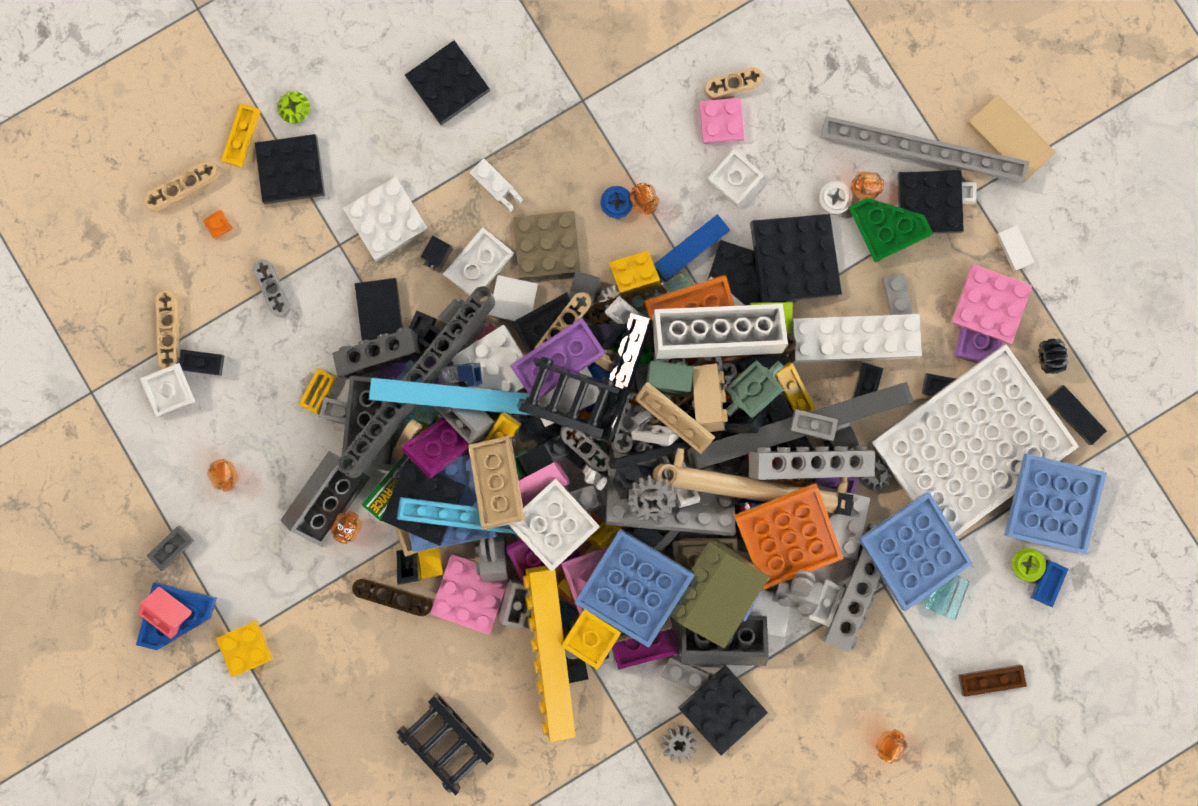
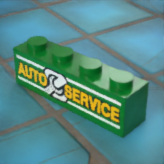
(379, 498)

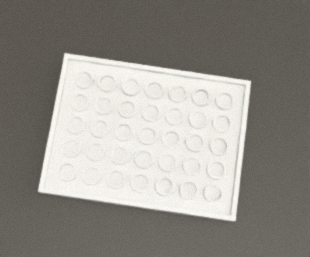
(973, 439)

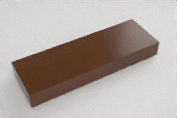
(992, 680)

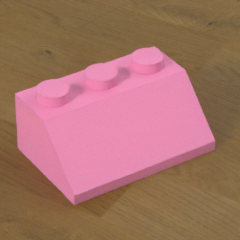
(538, 481)

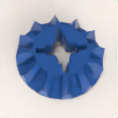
(609, 196)

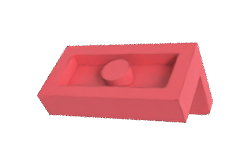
(163, 612)

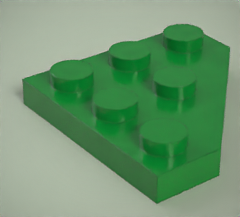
(888, 227)

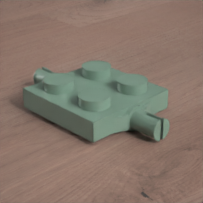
(754, 389)

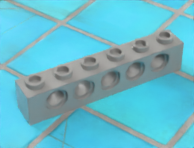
(861, 466)
(864, 601)

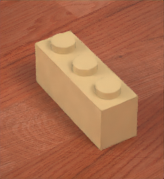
(709, 397)

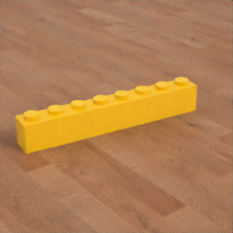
(550, 656)

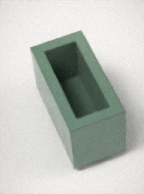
(670, 377)

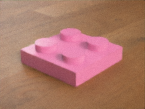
(721, 120)

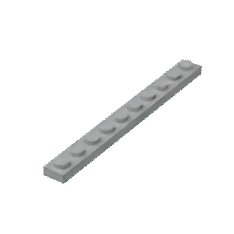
(924, 149)

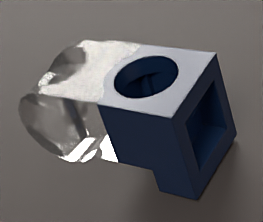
(461, 372)

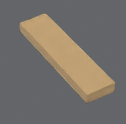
(674, 418)

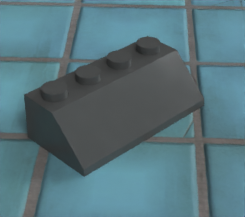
(359, 413)
(322, 499)
(745, 648)

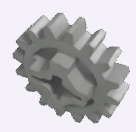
(652, 497)

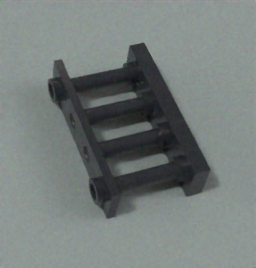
(551, 411)
(466, 738)

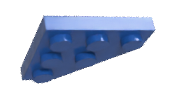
(201, 611)

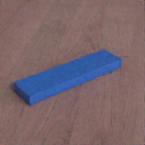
(691, 247)

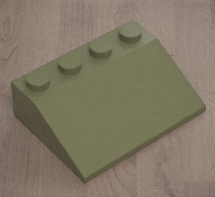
(719, 593)

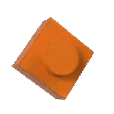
(217, 224)

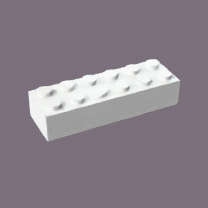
(719, 331)
(856, 338)

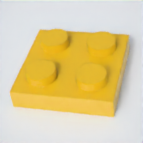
(634, 273)
(591, 639)
(244, 648)

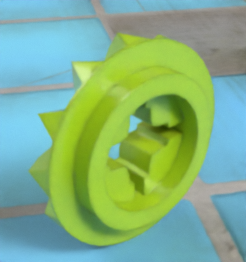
(302, 109)
(1036, 559)

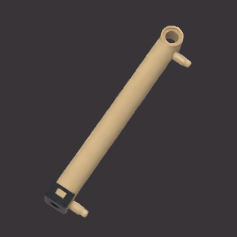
(746, 487)

